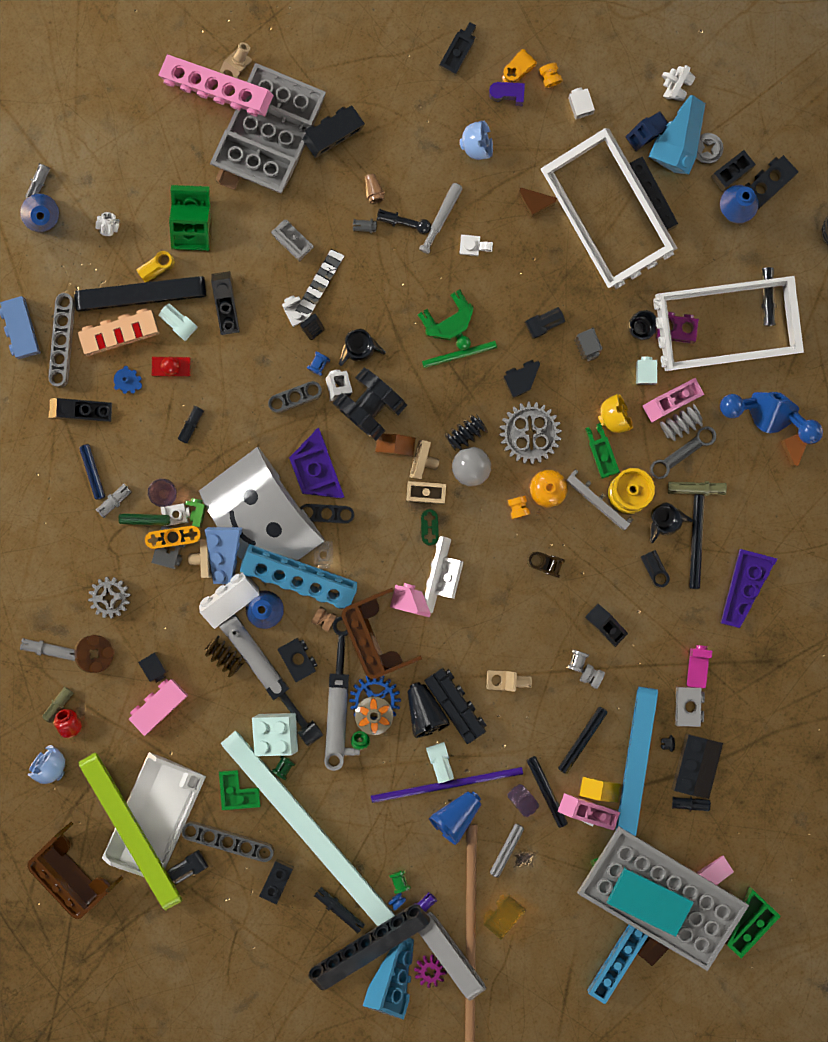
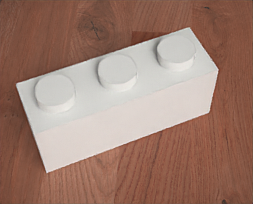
(228, 599)

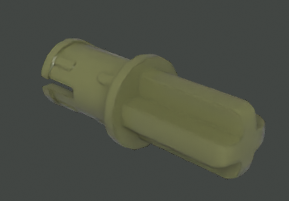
(57, 704)

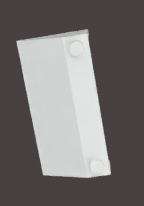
(161, 807)

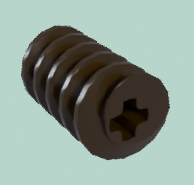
(223, 656)

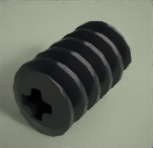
(465, 433)

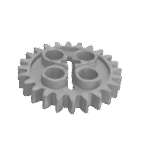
(512, 433)

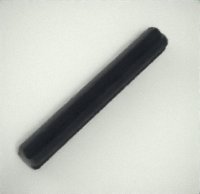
(582, 740)
(546, 791)

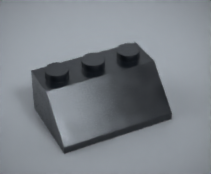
(697, 766)

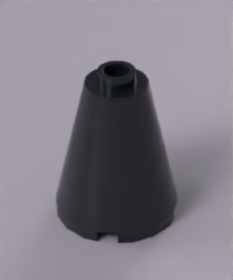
(425, 711)

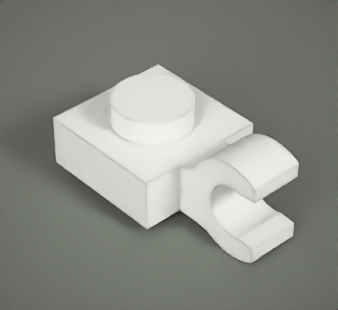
(471, 245)

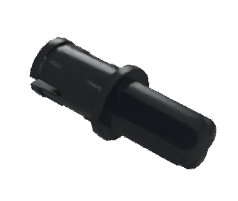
(190, 424)
(691, 804)

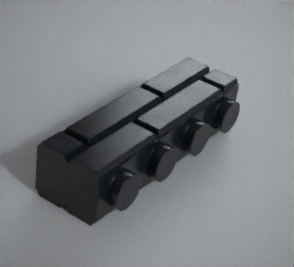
(455, 706)

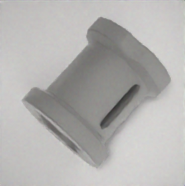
(578, 661)

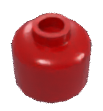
(67, 723)

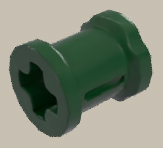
(283, 767)

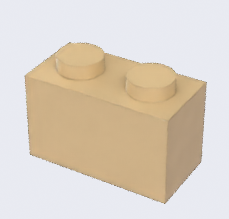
(426, 492)

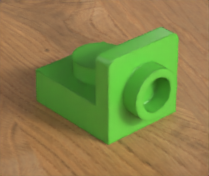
(198, 515)

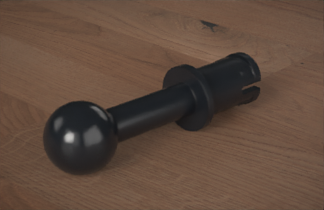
(423, 226)

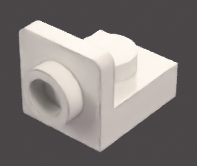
(289, 307)

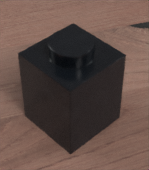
(153, 667)

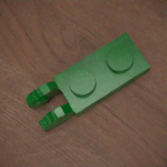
(602, 453)

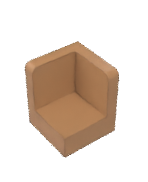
(227, 179)

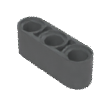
(285, 397)

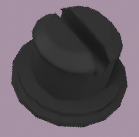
(669, 743)

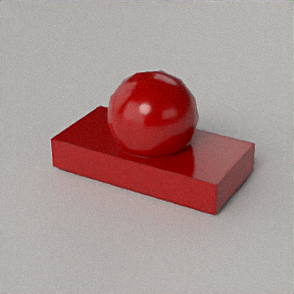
(171, 366)

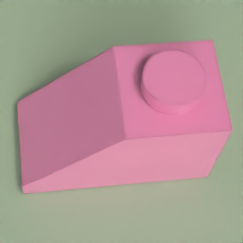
(409, 600)

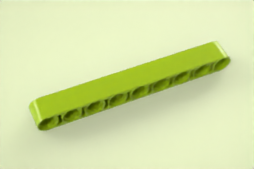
(130, 831)

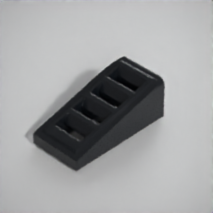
(312, 327)

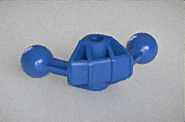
(772, 413)

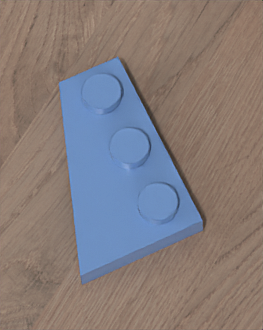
(222, 551)

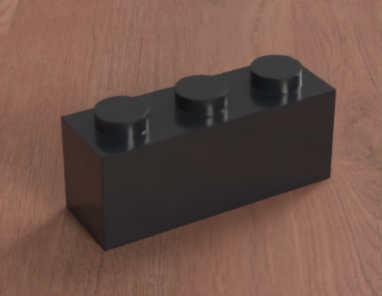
(333, 130)

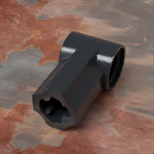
(541, 324)
(654, 567)
(191, 865)

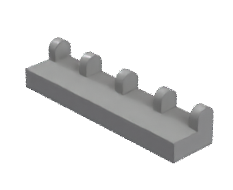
(597, 501)

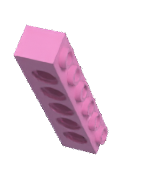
(174, 67)

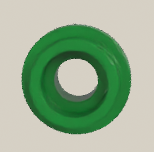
(360, 736)

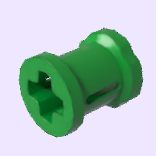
(399, 881)

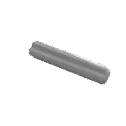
(507, 850)

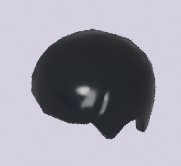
(642, 325)

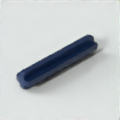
(92, 472)

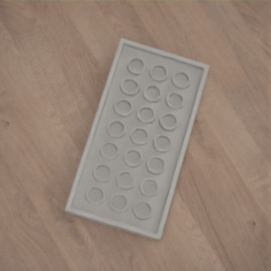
(709, 919)

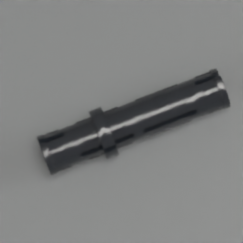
(768, 298)
(338, 909)

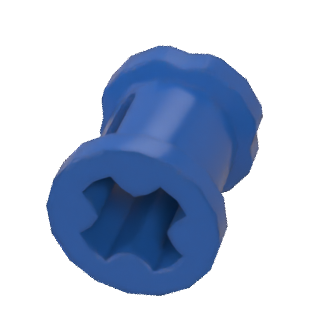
(318, 363)

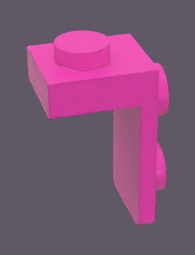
(698, 666)

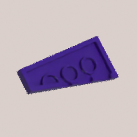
(747, 579)

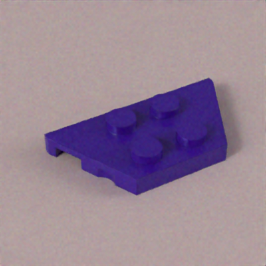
(315, 469)

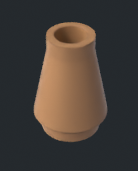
(373, 189)

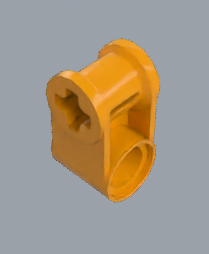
(520, 65)

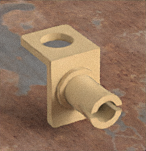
(237, 60)
(509, 681)

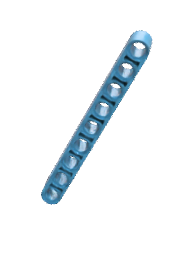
(637, 759)

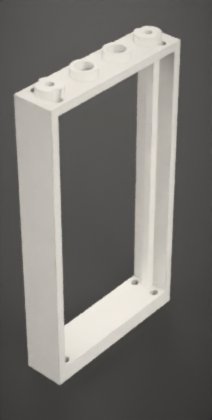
(650, 261)
(792, 316)

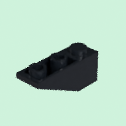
(225, 302)
(80, 410)

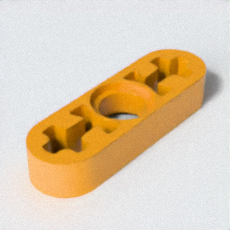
(168, 544)

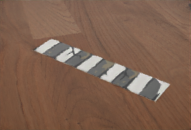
(319, 283)

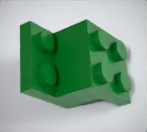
(190, 217)

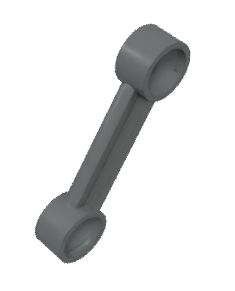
(683, 452)

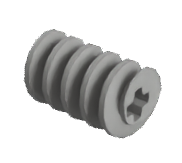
(681, 423)

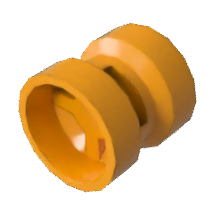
(550, 75)
(518, 507)

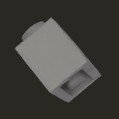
(682, 716)

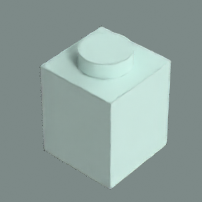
(646, 371)

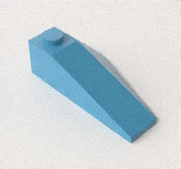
(679, 143)
(389, 986)

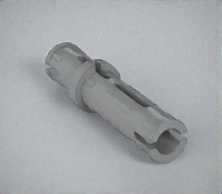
(47, 649)

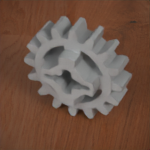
(101, 598)

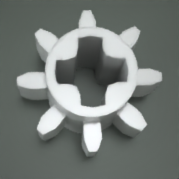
(107, 224)

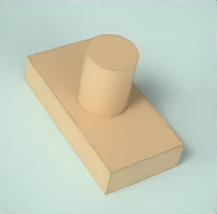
(422, 460)
(201, 559)

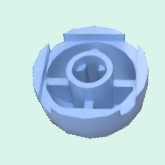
(476, 141)
(48, 766)

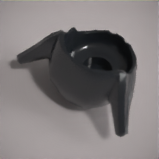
(359, 346)
(666, 520)

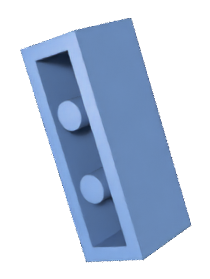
(19, 328)

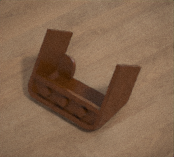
(364, 641)
(65, 879)

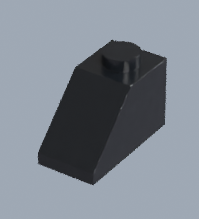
(606, 625)

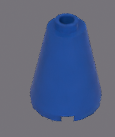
(35, 204)
(739, 204)
(272, 614)
(456, 816)

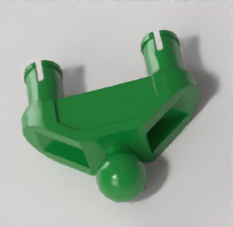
(452, 326)

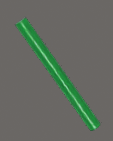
(459, 354)

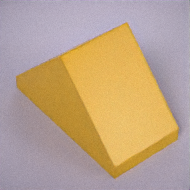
(600, 790)

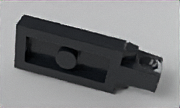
(458, 49)

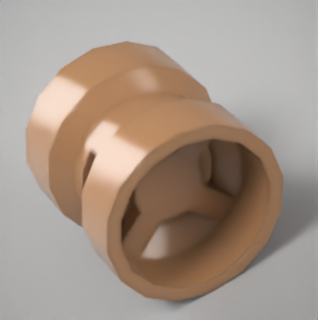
(324, 619)

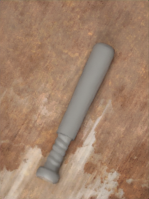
(442, 215)

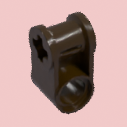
(547, 564)

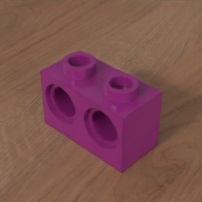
(677, 332)

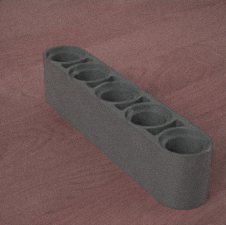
(218, 843)

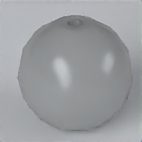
(471, 466)

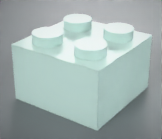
(275, 734)

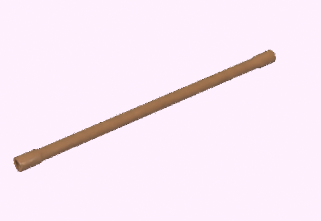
(471, 839)

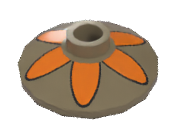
(376, 705)

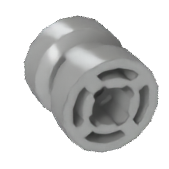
(587, 676)

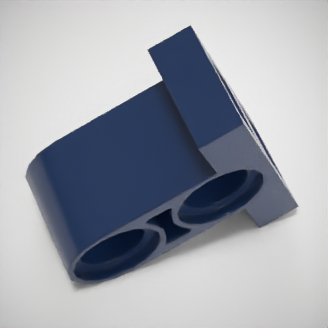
(647, 131)

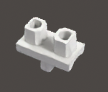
(674, 81)

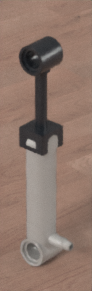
(267, 674)
(338, 707)

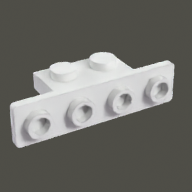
(444, 574)

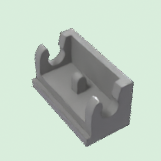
(292, 240)

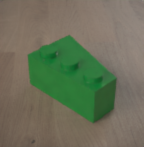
(753, 924)

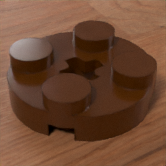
(82, 654)

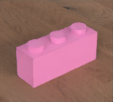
(157, 706)

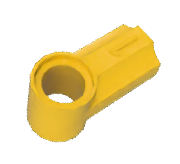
(154, 268)

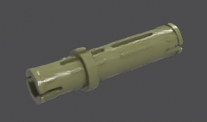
(697, 488)

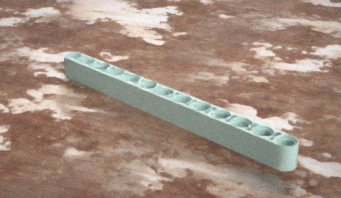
(307, 829)

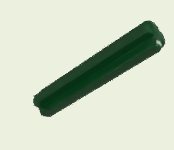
(144, 519)

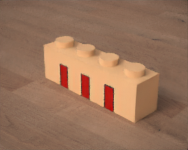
(119, 332)

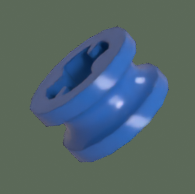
(397, 901)

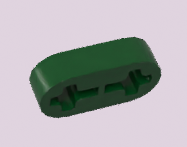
(424, 527)

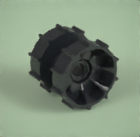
(370, 403)

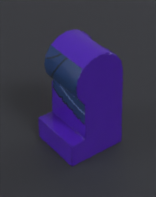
(507, 91)

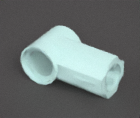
(181, 325)
(439, 758)

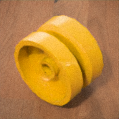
(642, 491)

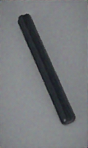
(697, 539)

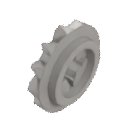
(717, 149)

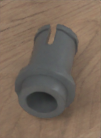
(366, 225)

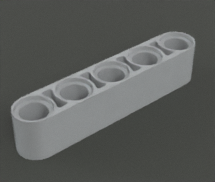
(59, 331)
(452, 958)

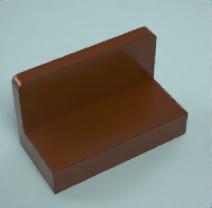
(652, 951)

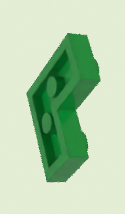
(232, 796)

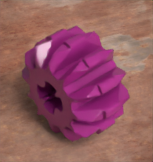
(426, 976)

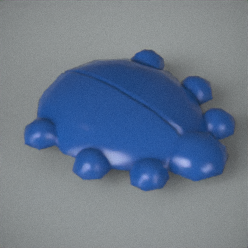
(127, 380)

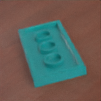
(650, 902)

